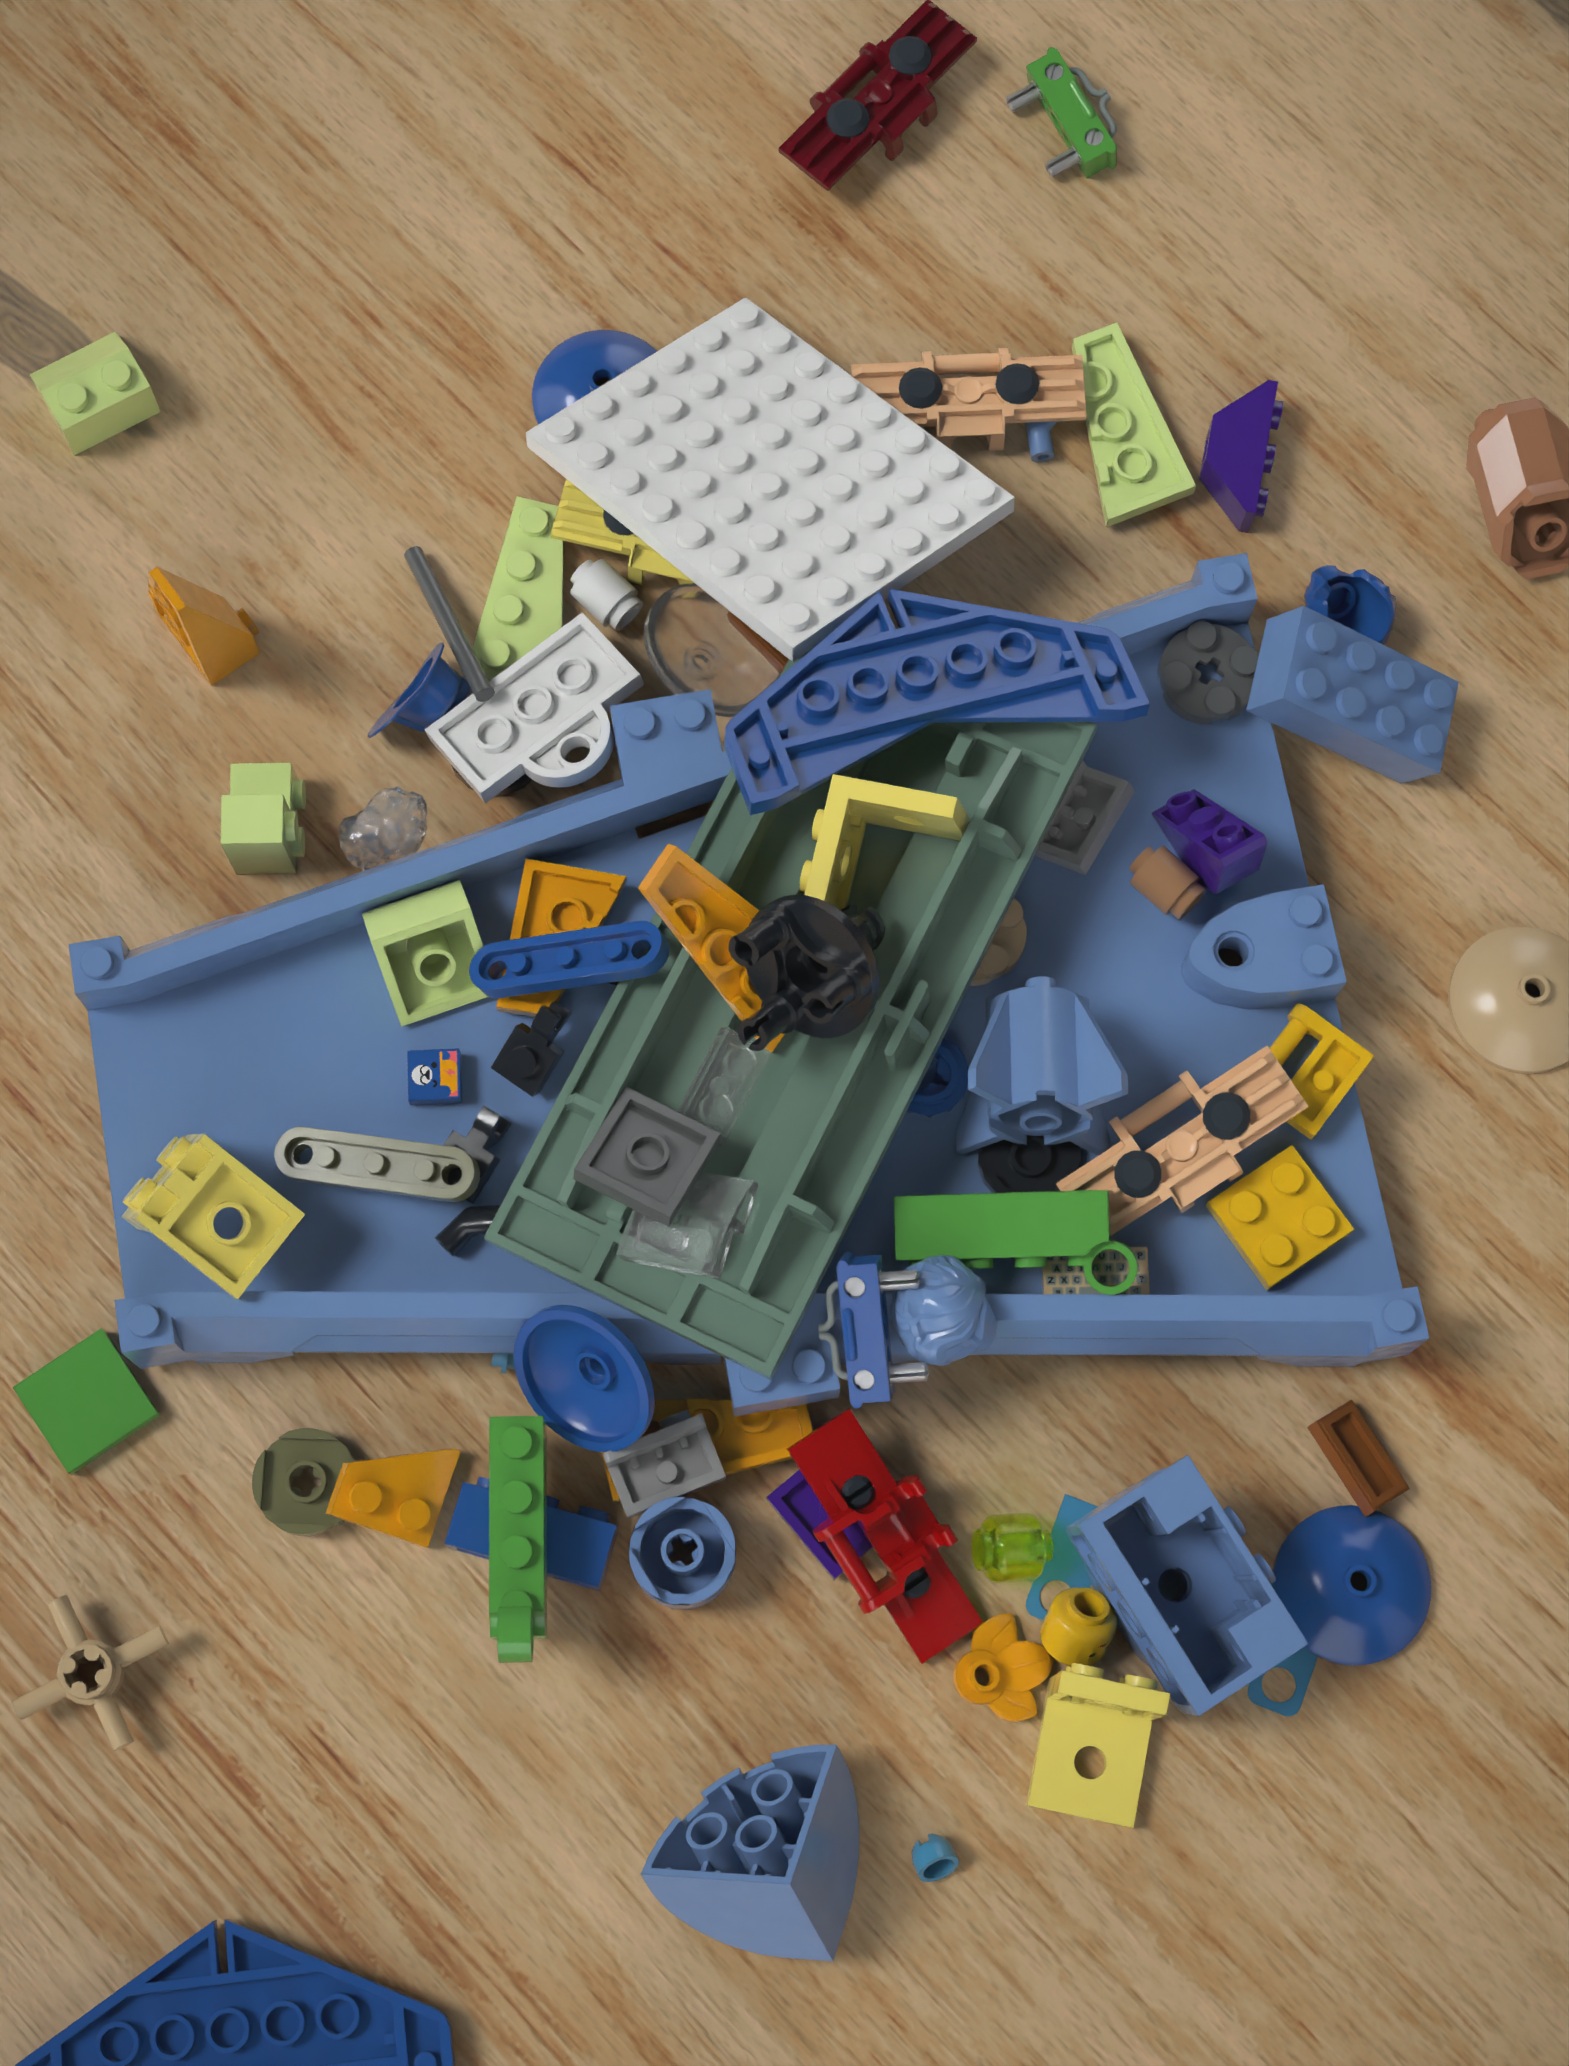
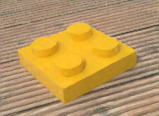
(1279, 1217)

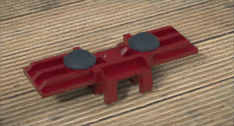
(899, 93)

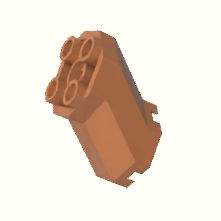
(1523, 484)

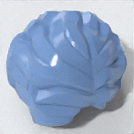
(945, 1313)

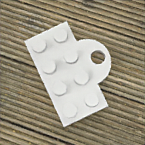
(539, 713)

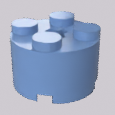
(690, 1523)

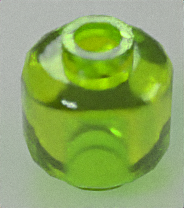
(1011, 1547)

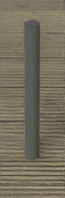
(449, 624)

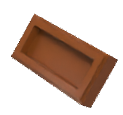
(1358, 1458)

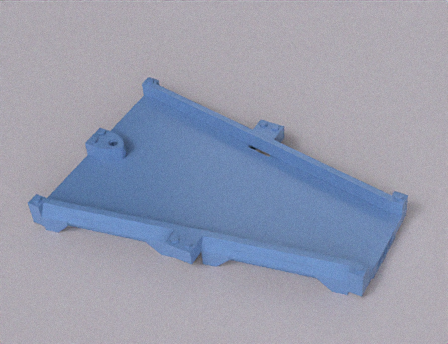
(292, 1026)

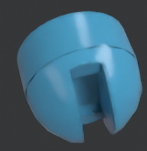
(934, 1858)

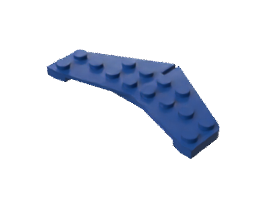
(940, 666)
(263, 2012)

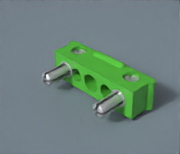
(1070, 113)

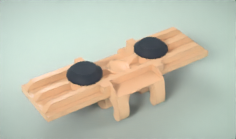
(979, 406)
(1201, 1153)

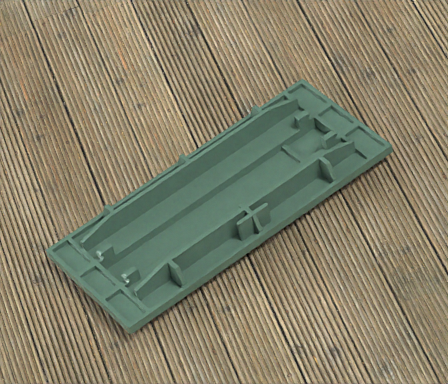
(820, 1103)

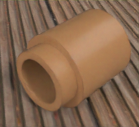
(1166, 881)

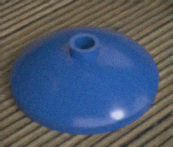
(578, 362)
(584, 1378)
(1317, 1592)

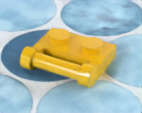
(1327, 1070)

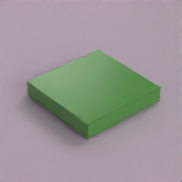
(86, 1401)

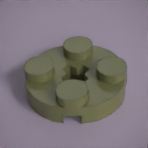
(287, 1460)

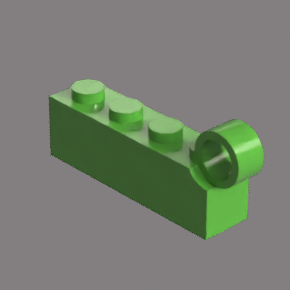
(1009, 1226)
(517, 1535)

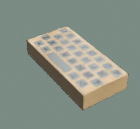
(1108, 1266)

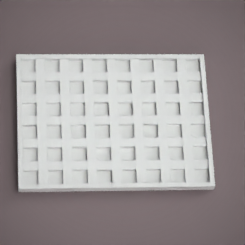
(769, 476)

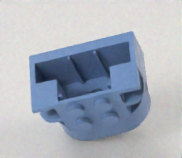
(1226, 1616)

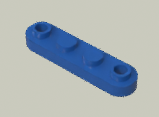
(569, 959)

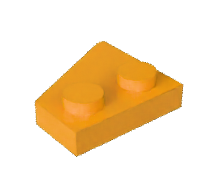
(395, 1493)

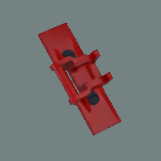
(900, 1527)

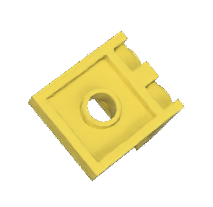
(842, 826)
(189, 1192)
(1097, 1714)

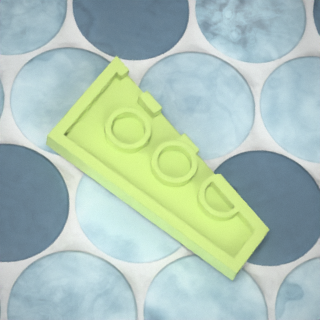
(1128, 437)
(525, 589)

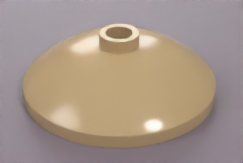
(1495, 1011)

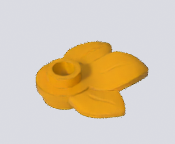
(1011, 1669)

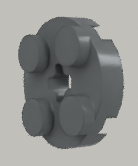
(1206, 645)

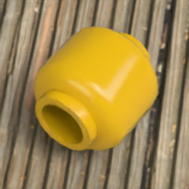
(1078, 1626)

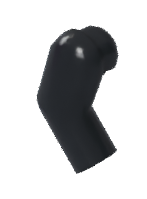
(467, 1224)

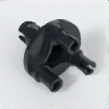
(809, 968)

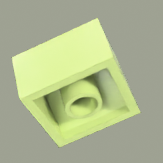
(96, 392)
(426, 951)

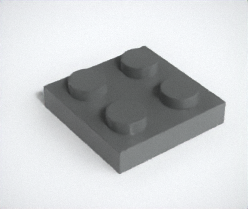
(647, 1156)

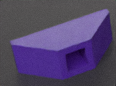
(1240, 453)
(1211, 840)

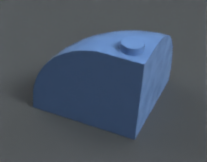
(766, 1856)

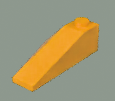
(203, 624)

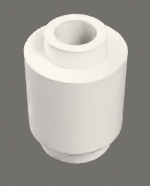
(605, 594)

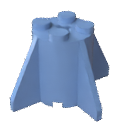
(1040, 1072)

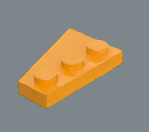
(556, 901)

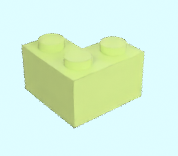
(262, 818)

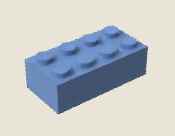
(1352, 695)

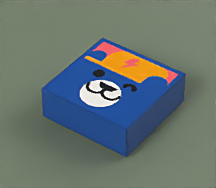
(434, 1076)

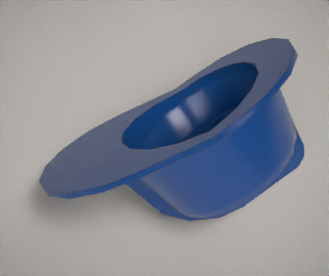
(428, 697)

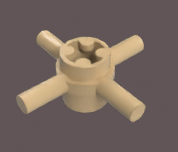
(109, 1679)

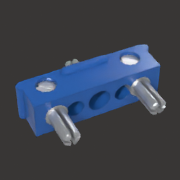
(866, 1329)

